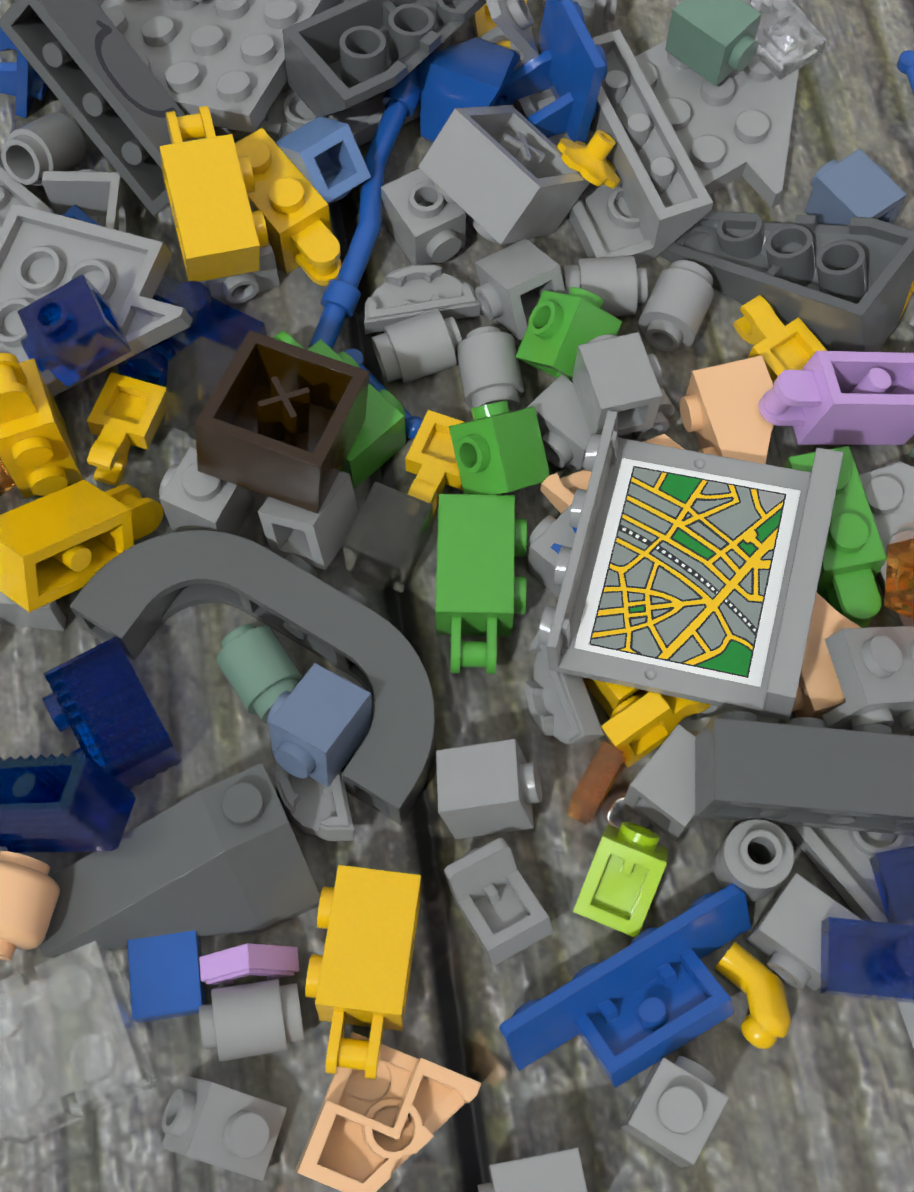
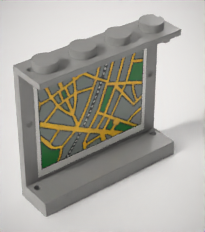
(691, 573)

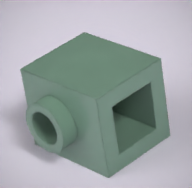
(713, 36)

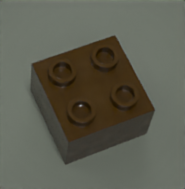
(281, 421)

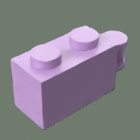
(845, 399)

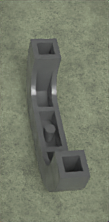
(196, 567)

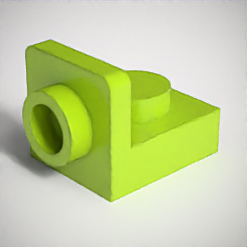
(623, 878)

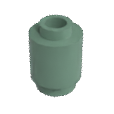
(257, 667)

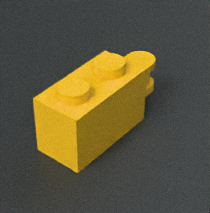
(210, 199)
(292, 210)
(33, 431)
(67, 538)
(364, 961)

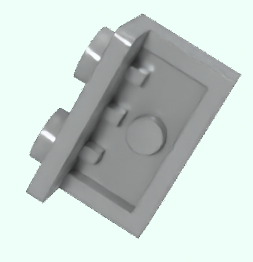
(874, 676)

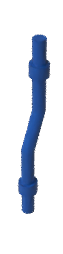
(342, 293)

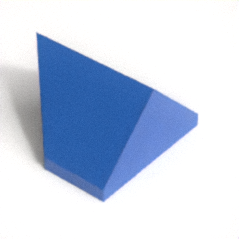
(461, 78)

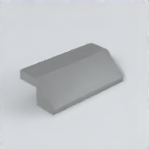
(658, 184)

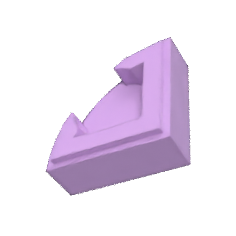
(248, 960)

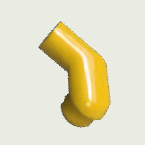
(765, 996)

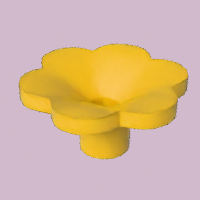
(591, 159)

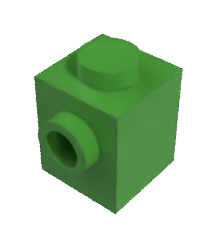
(559, 326)
(499, 450)

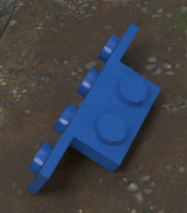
(641, 998)

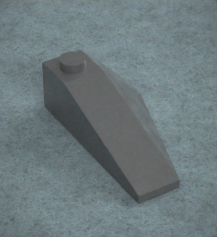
(365, 47)
(835, 278)
(201, 865)

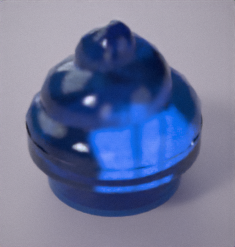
(149, 364)

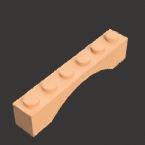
(728, 423)

